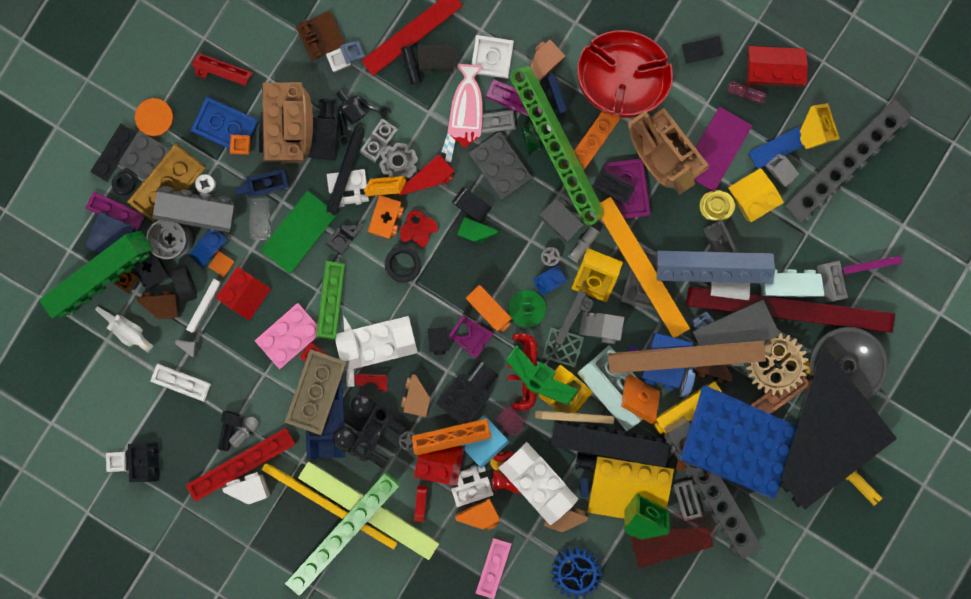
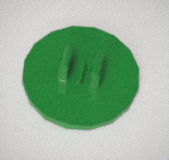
(527, 308)

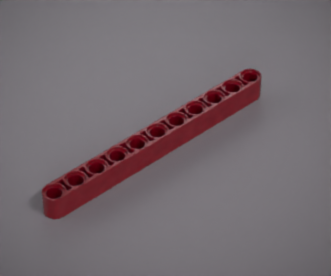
(797, 310)

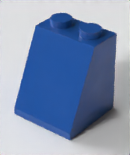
(668, 377)

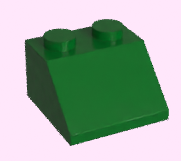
(646, 518)

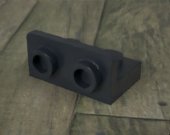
(143, 462)

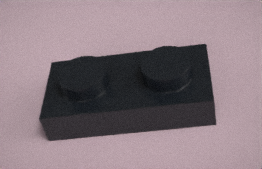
(613, 187)

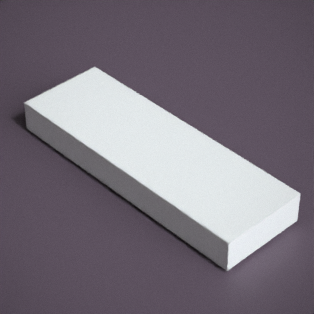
(204, 306)
(180, 382)

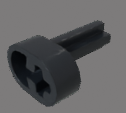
(229, 420)

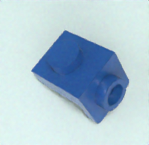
(550, 280)

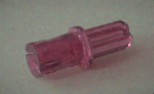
(746, 92)

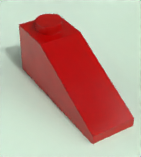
(431, 176)

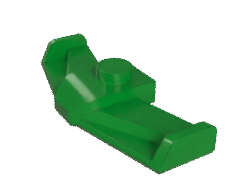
(540, 378)

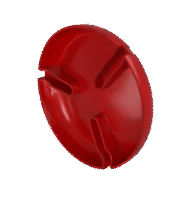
(624, 74)

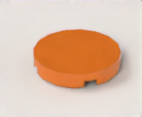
(154, 117)

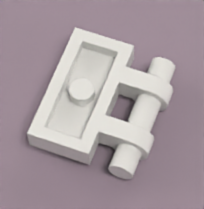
(356, 182)
(473, 490)

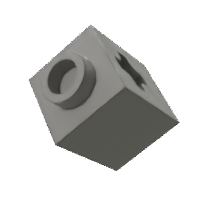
(782, 170)

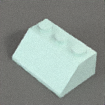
(794, 284)

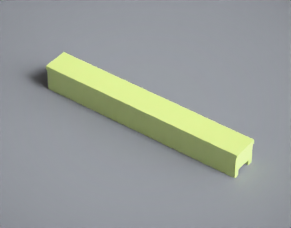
(382, 519)

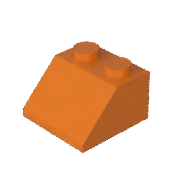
(480, 515)

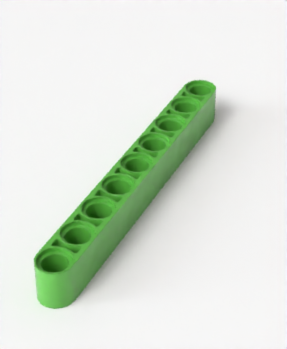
(557, 135)

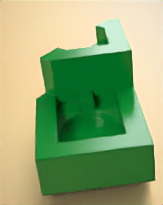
(476, 231)

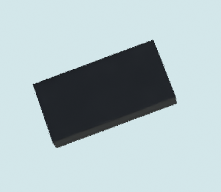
(702, 50)

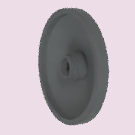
(858, 356)

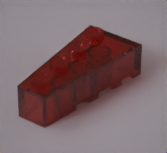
(674, 544)

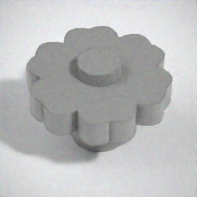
(398, 161)

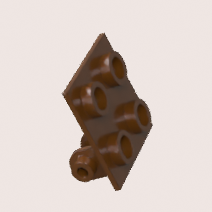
(320, 35)

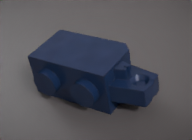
(264, 184)

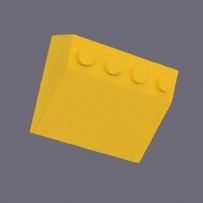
(619, 480)

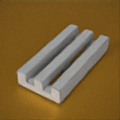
(692, 515)

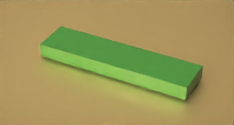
(330, 300)

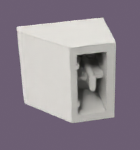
(250, 490)

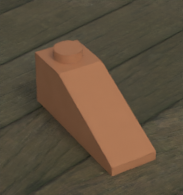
(546, 59)

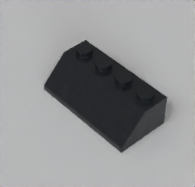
(323, 138)

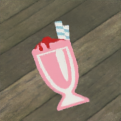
(465, 113)

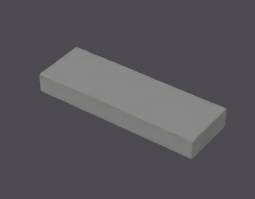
(498, 122)

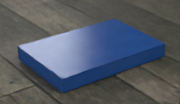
(220, 121)

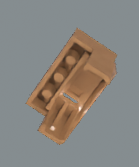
(296, 118)

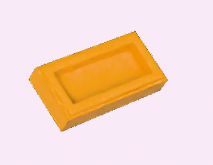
(384, 186)

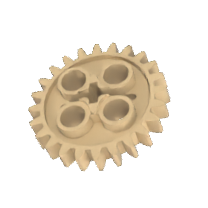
(787, 377)

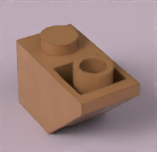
(417, 399)
(568, 520)

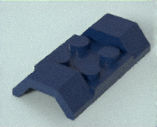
(322, 445)

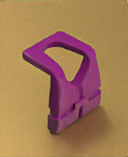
(475, 340)

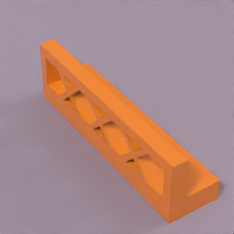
(451, 437)

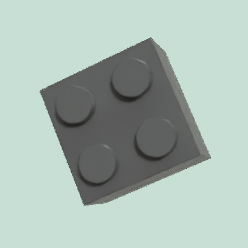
(561, 220)

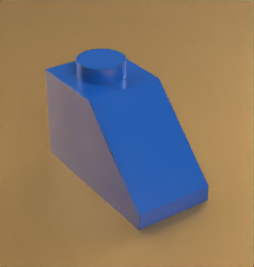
(208, 247)

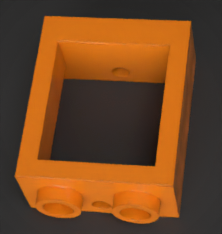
(489, 309)

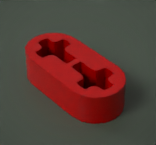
(420, 503)

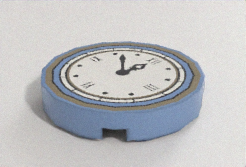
(687, 382)

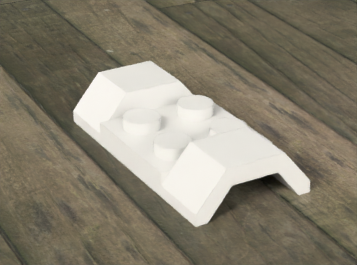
(376, 343)
(538, 484)

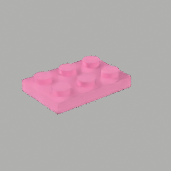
(288, 336)

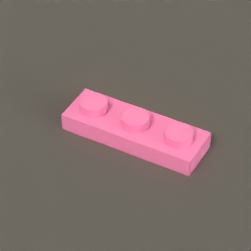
(493, 568)

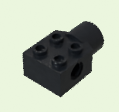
(468, 393)

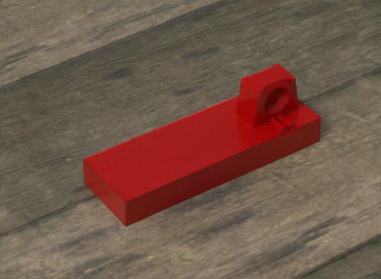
(206, 65)

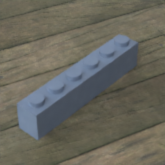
(715, 267)

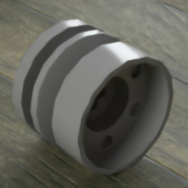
(164, 248)

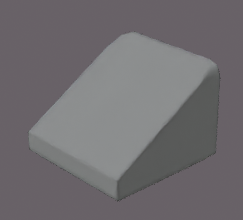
(188, 347)

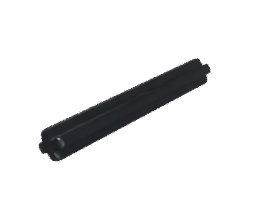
(345, 170)

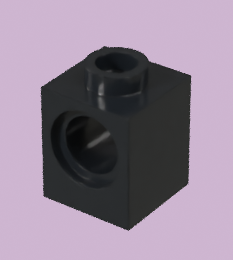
(438, 340)

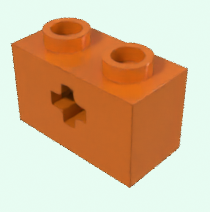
(384, 206)

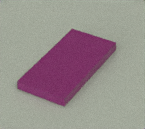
(720, 146)

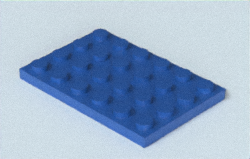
(737, 442)

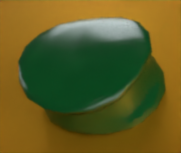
(531, 137)

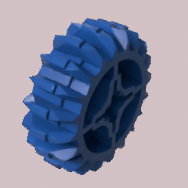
(585, 570)

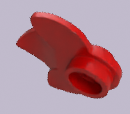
(418, 231)

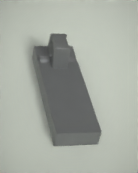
(581, 303)

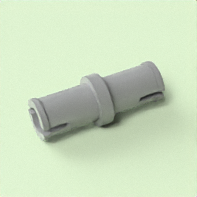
(583, 244)

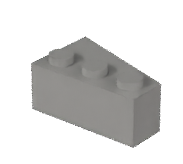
(602, 326)

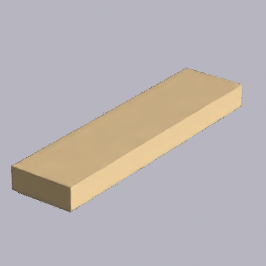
(574, 417)

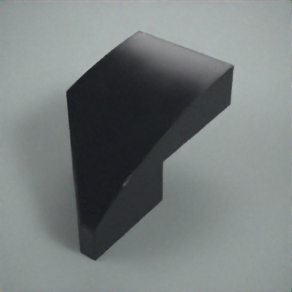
(343, 237)

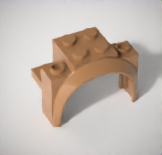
(669, 156)

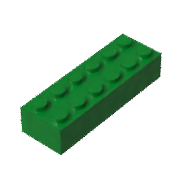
(96, 274)

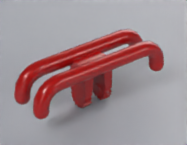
(530, 350)

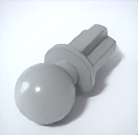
(250, 425)

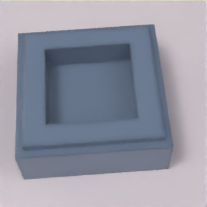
(352, 52)

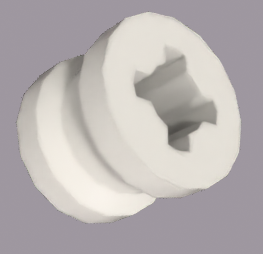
(208, 186)

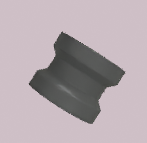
(405, 440)

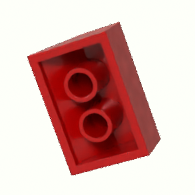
(776, 66)

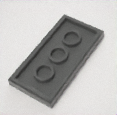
(745, 325)

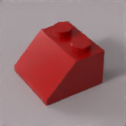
(243, 293)
(440, 466)

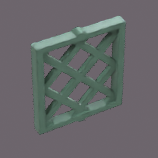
(572, 364)

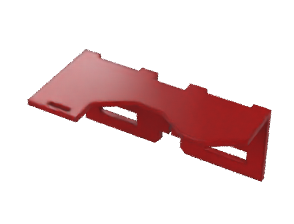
(378, 380)

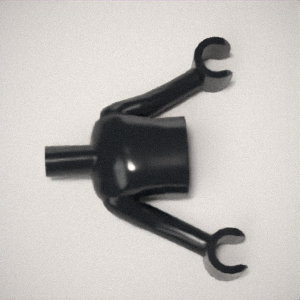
(353, 111)

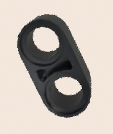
(471, 205)

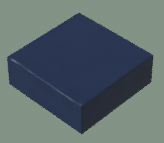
(584, 487)

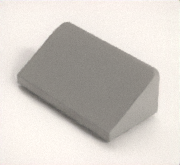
(833, 281)

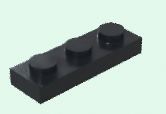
(113, 152)

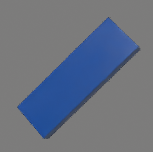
(782, 145)

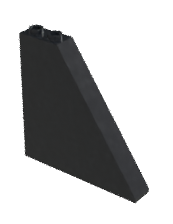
(832, 434)

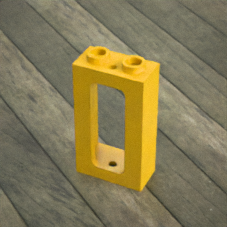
(683, 408)

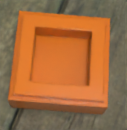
(240, 145)
(221, 264)

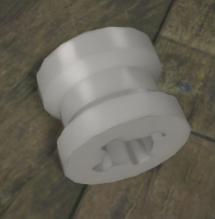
(553, 256)

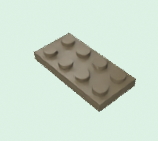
(315, 392)

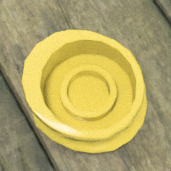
(717, 205)

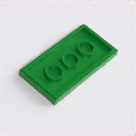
(298, 232)

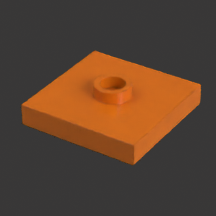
(640, 398)

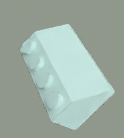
(608, 387)

